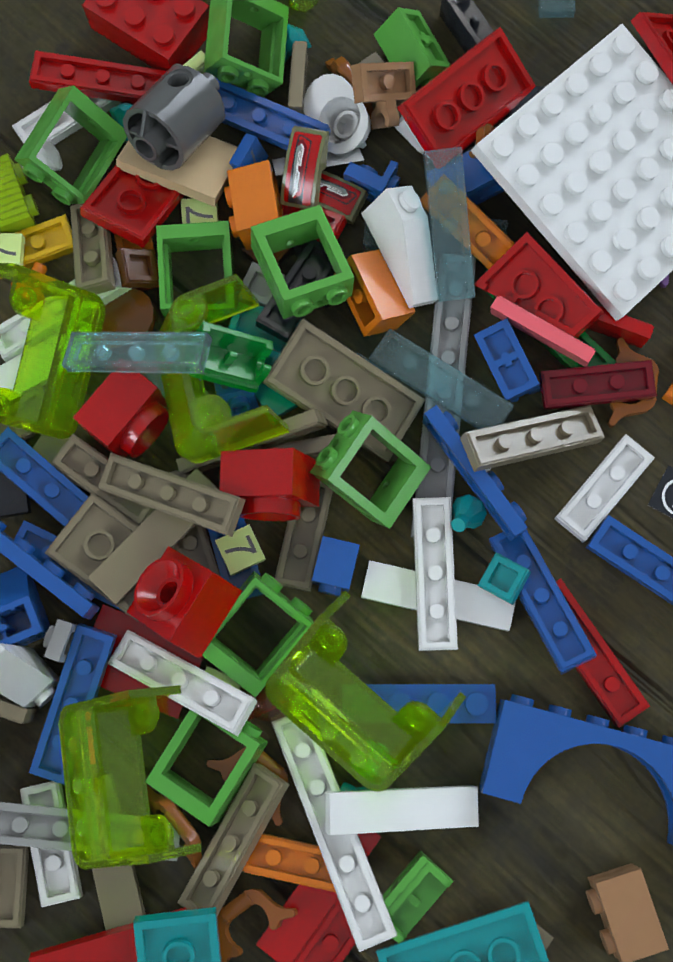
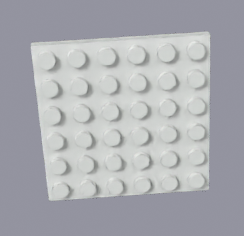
(596, 169)

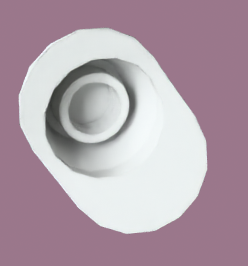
(332, 102)

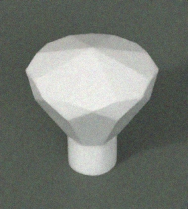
(50, 156)

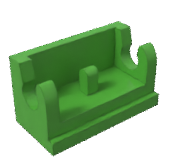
(409, 39)
(414, 893)

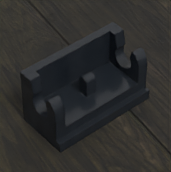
(464, 22)

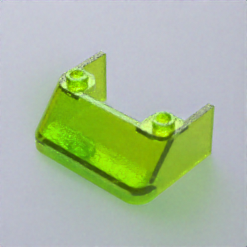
(44, 391)
(204, 422)
(345, 713)
(107, 781)

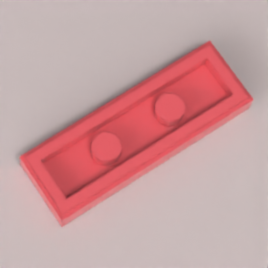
(542, 331)

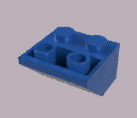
(21, 609)

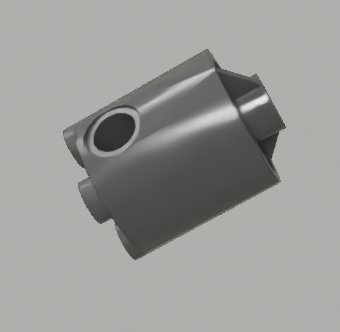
(175, 117)

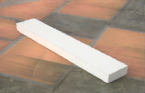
(341, 853)

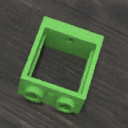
(265, 15)
(94, 121)
(290, 232)
(190, 238)
(397, 485)
(234, 666)
(187, 795)

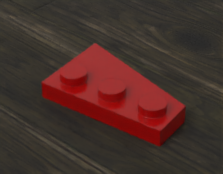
(541, 287)

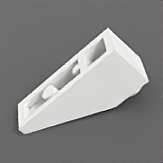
(405, 242)
(25, 676)

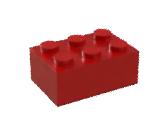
(152, 29)

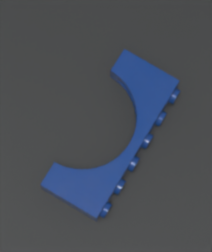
(530, 737)

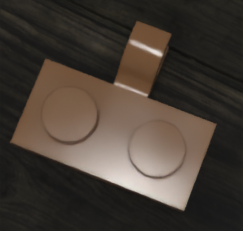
(384, 85)

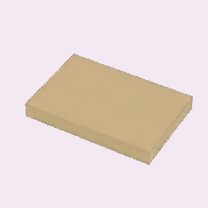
(200, 176)

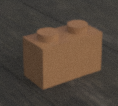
(627, 914)

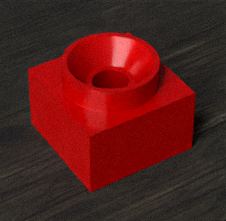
(125, 414)
(270, 481)
(182, 601)

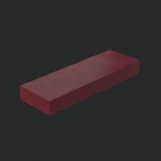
(597, 384)

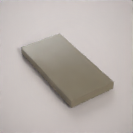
(329, 377)

